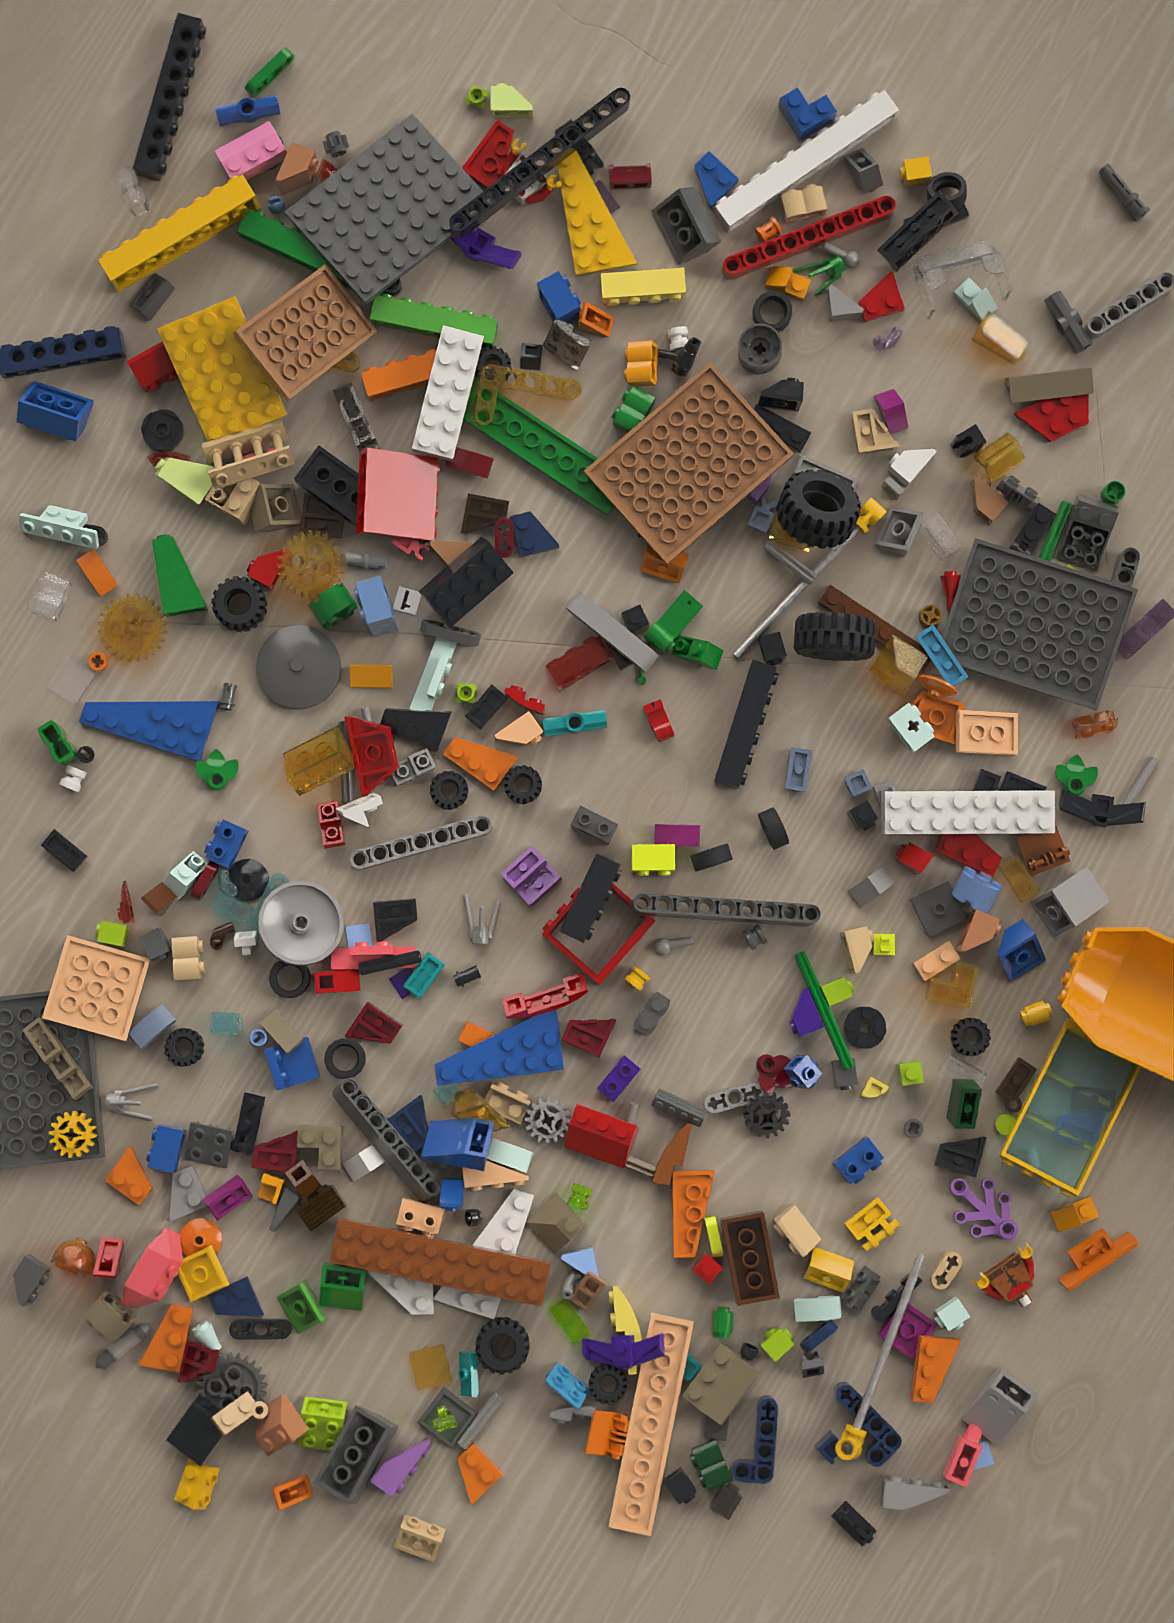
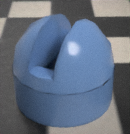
(276, 207)
(254, 1035)

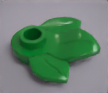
(217, 767)
(1076, 772)

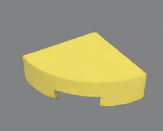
(873, 1088)

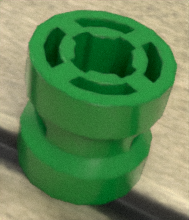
(1116, 490)

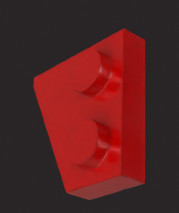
(882, 299)

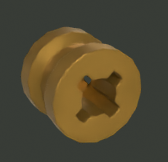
(932, 612)

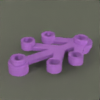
(986, 1210)

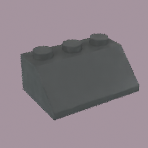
(686, 225)

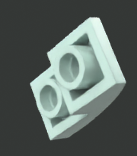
(510, 1155)
(817, 1308)

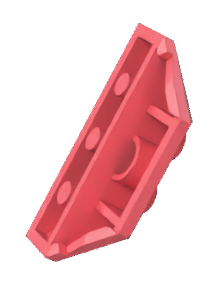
(154, 1271)

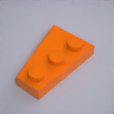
(480, 761)

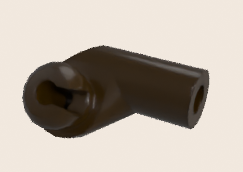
(219, 933)

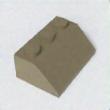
(721, 1384)

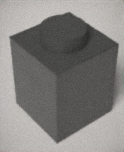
(155, 945)
(844, 1078)

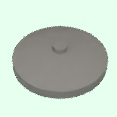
(300, 923)

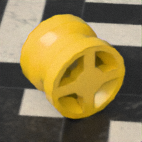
(637, 978)

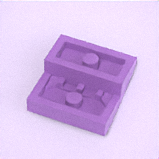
(531, 876)

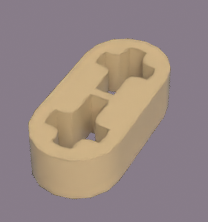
(950, 1273)

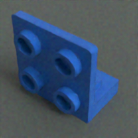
(292, 1068)

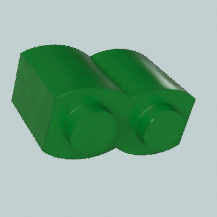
(634, 409)
(59, 747)

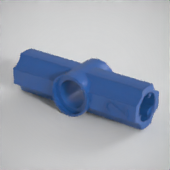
(234, 113)

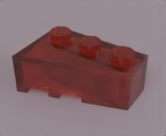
(578, 663)

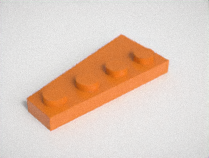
(689, 1205)

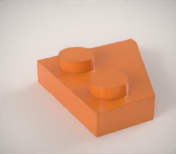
(130, 1178)
(477, 1472)

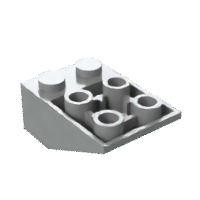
(999, 1405)

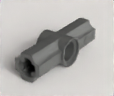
(1068, 322)

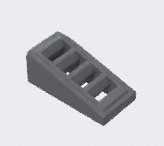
(286, 1205)

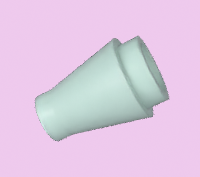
(206, 1335)

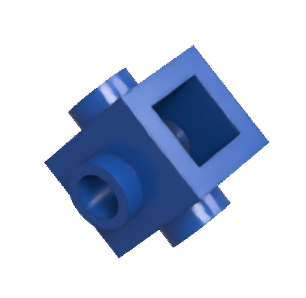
(803, 1071)

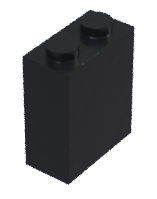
(196, 1432)

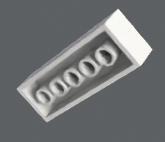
(447, 393)

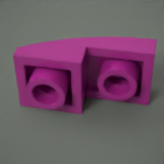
(677, 834)

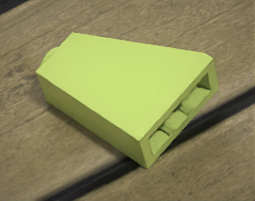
(185, 477)

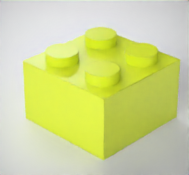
(653, 859)

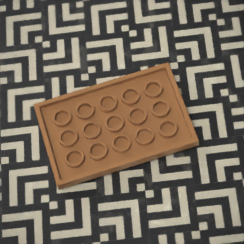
(305, 332)

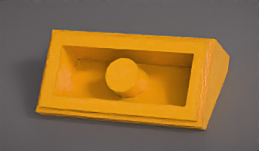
(371, 676)

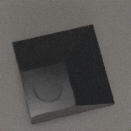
(783, 395)

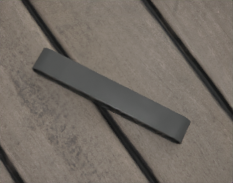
(396, 1145)

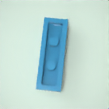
(941, 656)

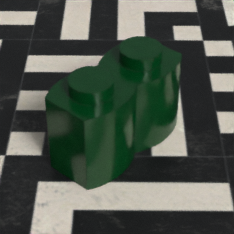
(711, 1464)

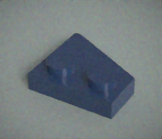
(236, 1299)

